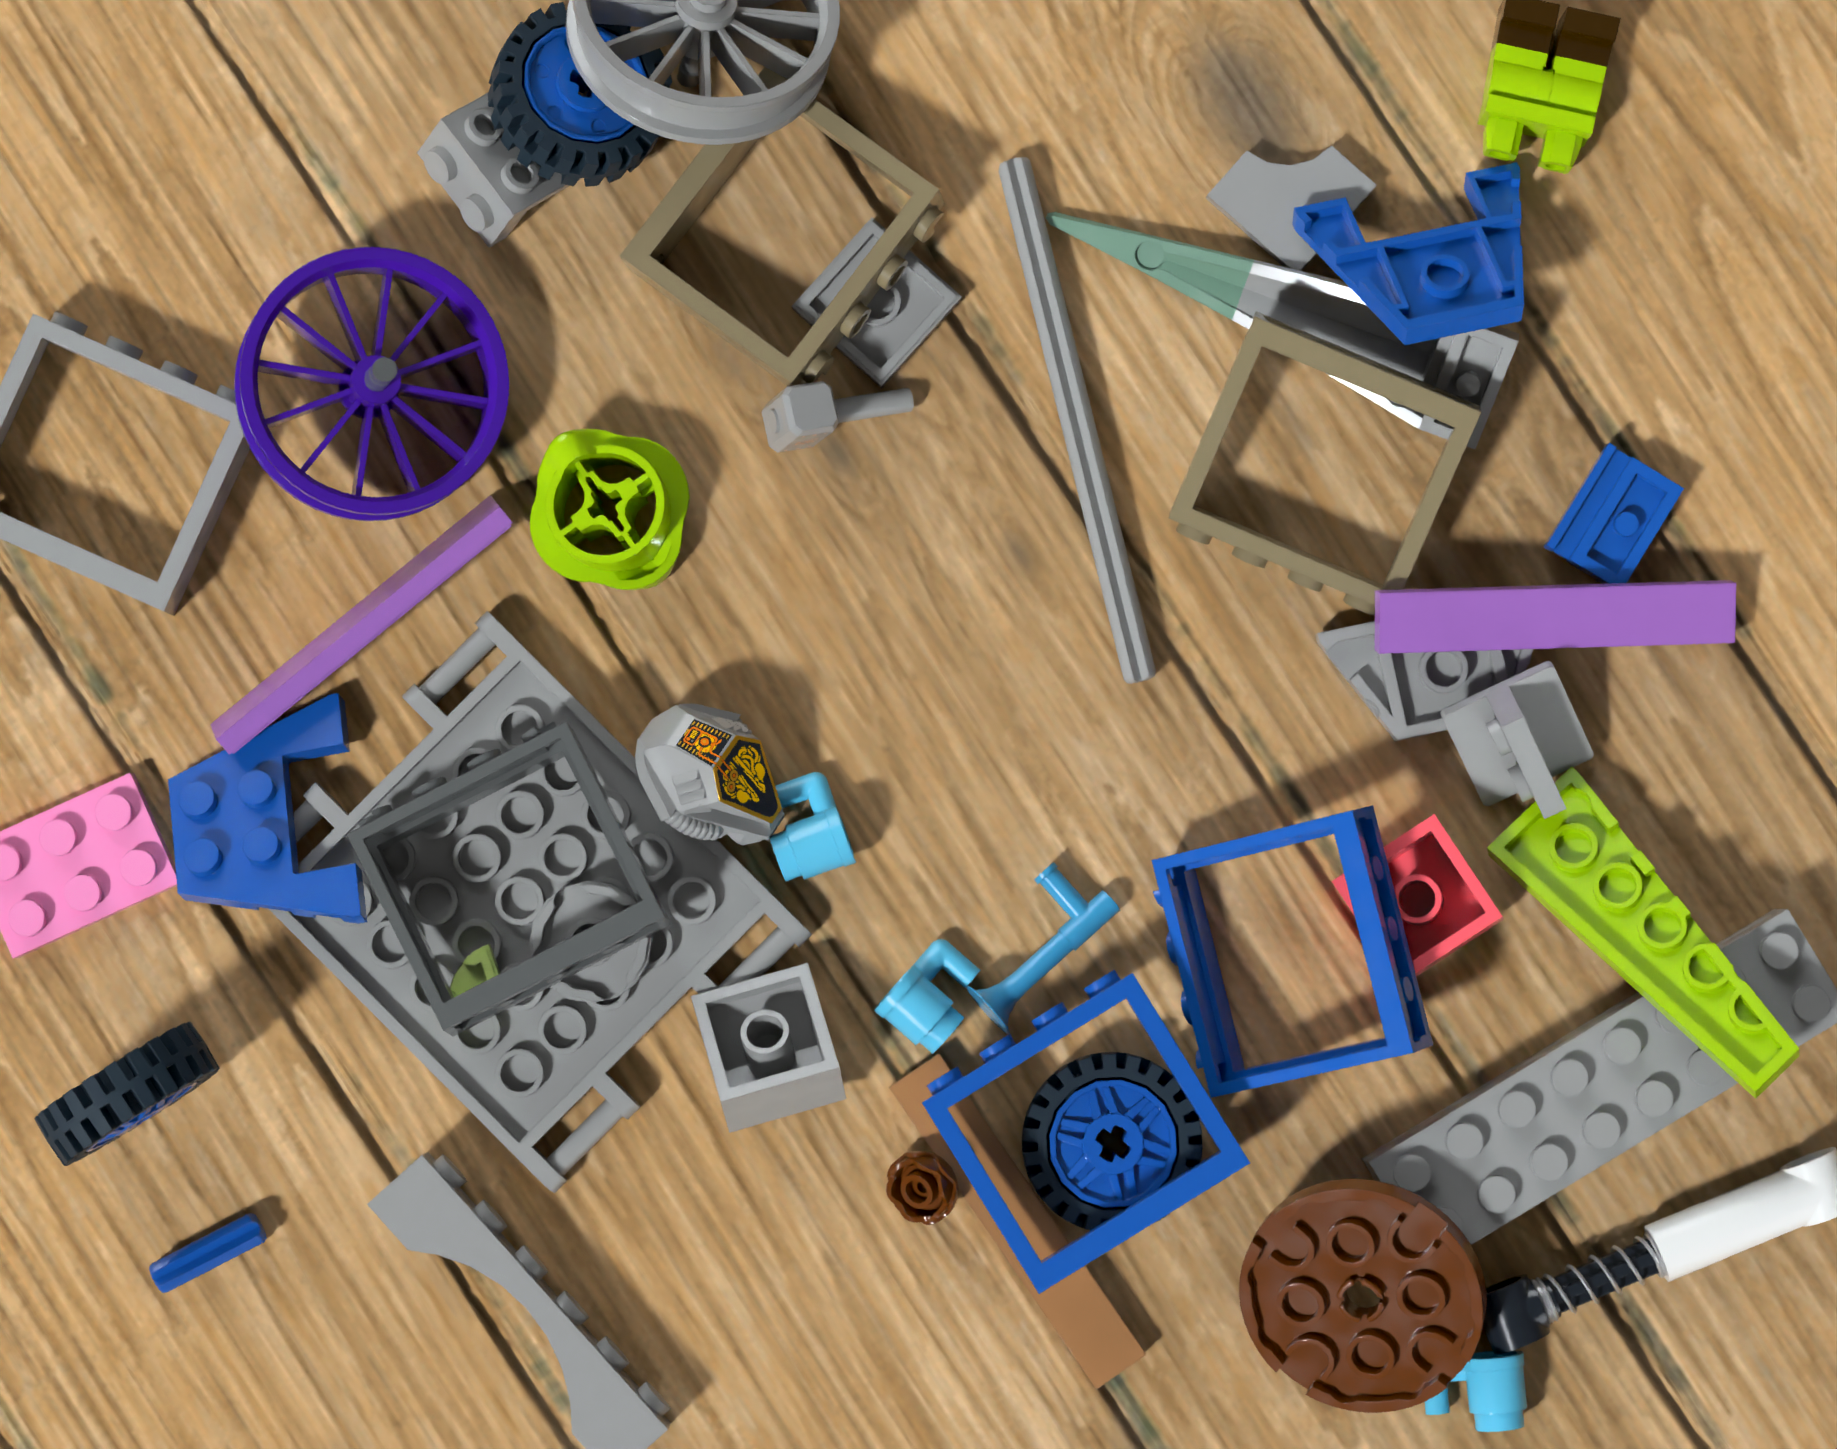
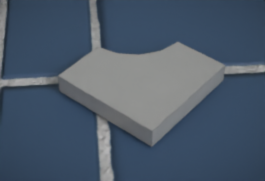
(1263, 197)

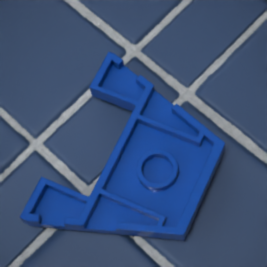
(1434, 278)
(239, 827)

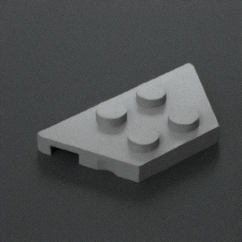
(1413, 688)

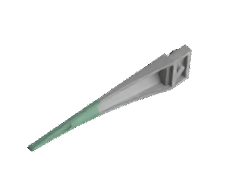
(1237, 287)

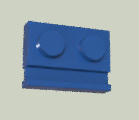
(1613, 517)

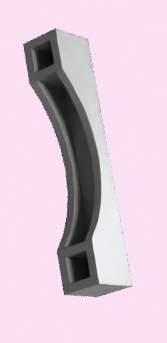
(438, 1218)

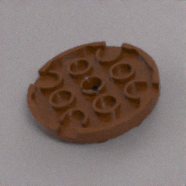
(1398, 1248)

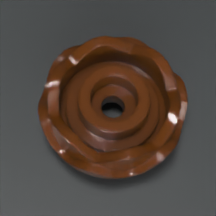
(911, 1198)

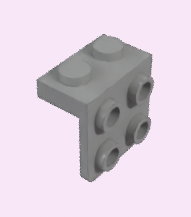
(481, 174)

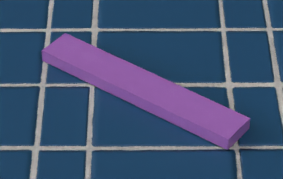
(1555, 616)
(360, 625)

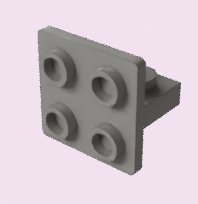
(1519, 738)

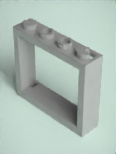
(171, 380)

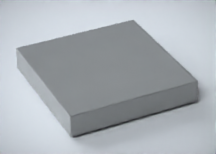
(898, 317)

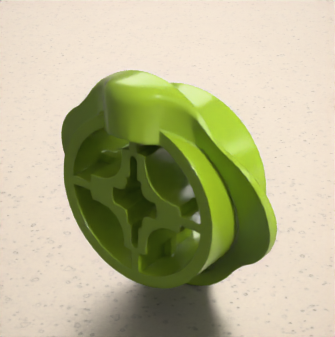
(574, 458)

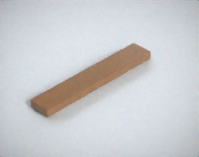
(1073, 1305)

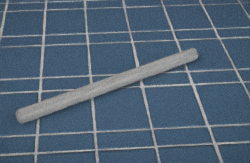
(1077, 420)

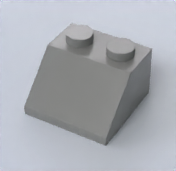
(769, 1047)

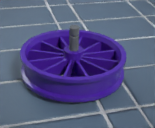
(372, 383)

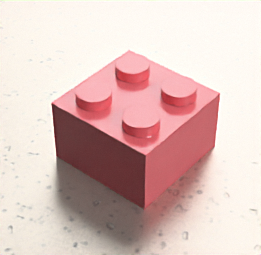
(1435, 892)

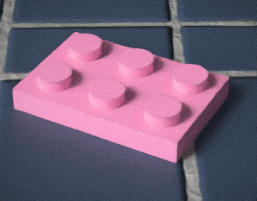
(80, 865)

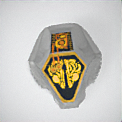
(708, 775)

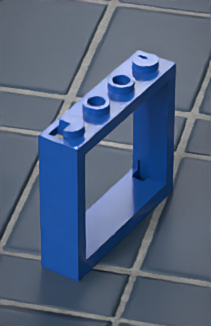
(1380, 931)
(1050, 1028)

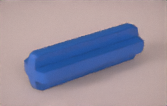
(207, 1252)

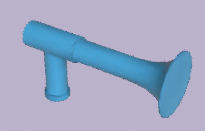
(1084, 922)

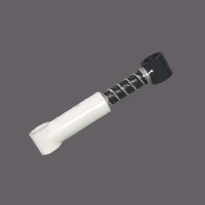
(1671, 1247)

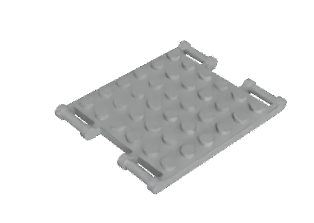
(485, 880)

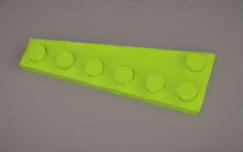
(1625, 913)

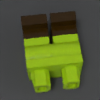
(1540, 101)

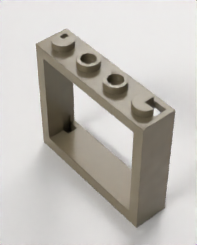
(849, 307)
(1364, 373)

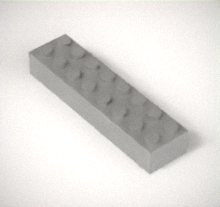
(1594, 1092)

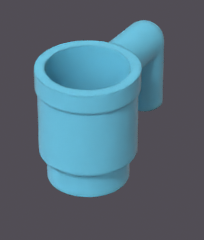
(814, 842)
(918, 1005)
(1493, 1391)

